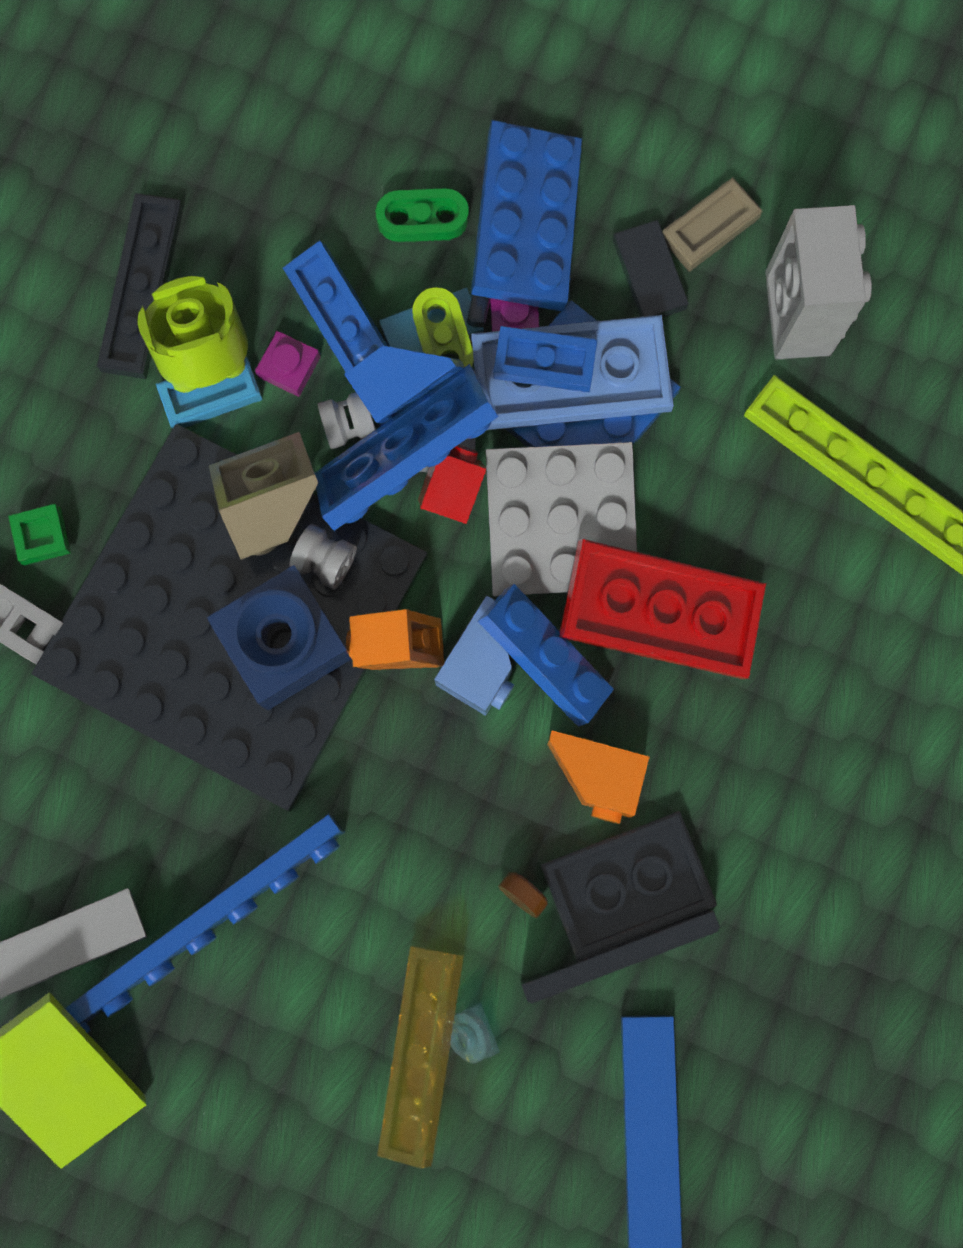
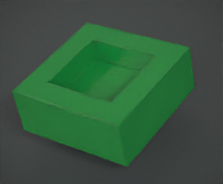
(39, 534)

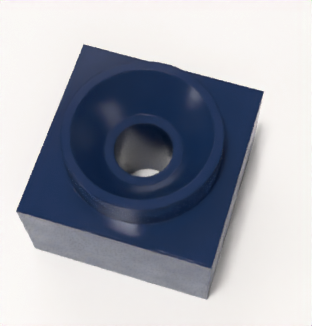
(252, 620)

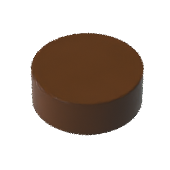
(523, 894)

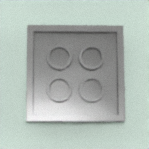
(551, 500)

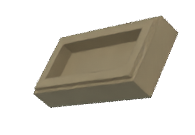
(711, 224)

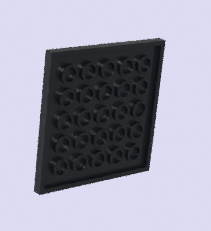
(151, 659)

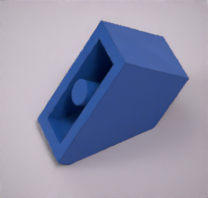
(396, 378)

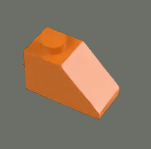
(395, 640)
(601, 775)

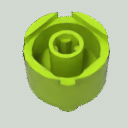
(194, 333)

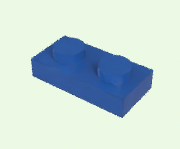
(545, 359)

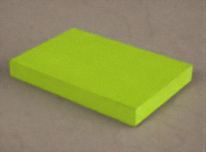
(61, 1082)

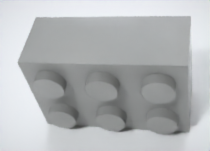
(816, 281)

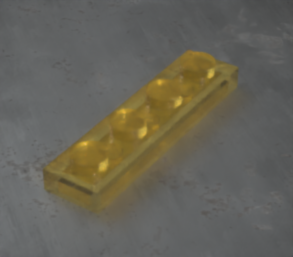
(420, 1057)

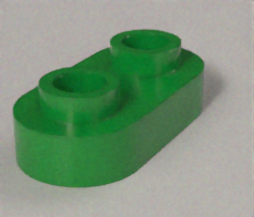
(422, 210)

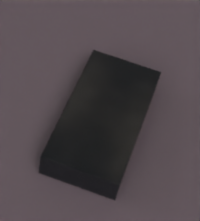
(650, 270)

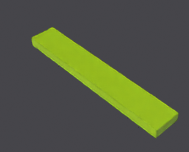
(860, 470)

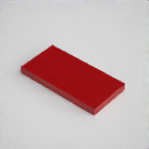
(662, 609)

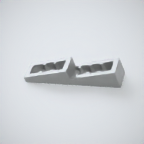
(69, 942)

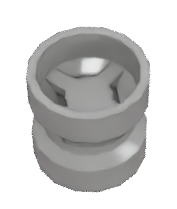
(336, 422)
(324, 557)

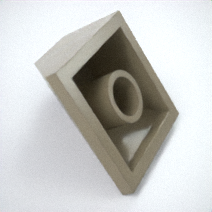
(264, 493)

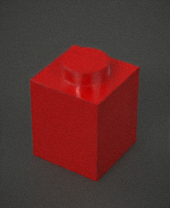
(453, 484)

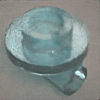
(472, 1035)

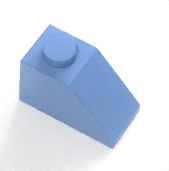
(477, 668)

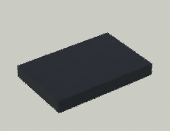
(628, 885)

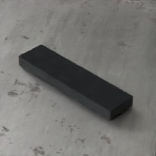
(141, 271)
(619, 956)

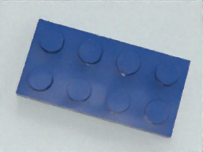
(527, 216)
(403, 447)

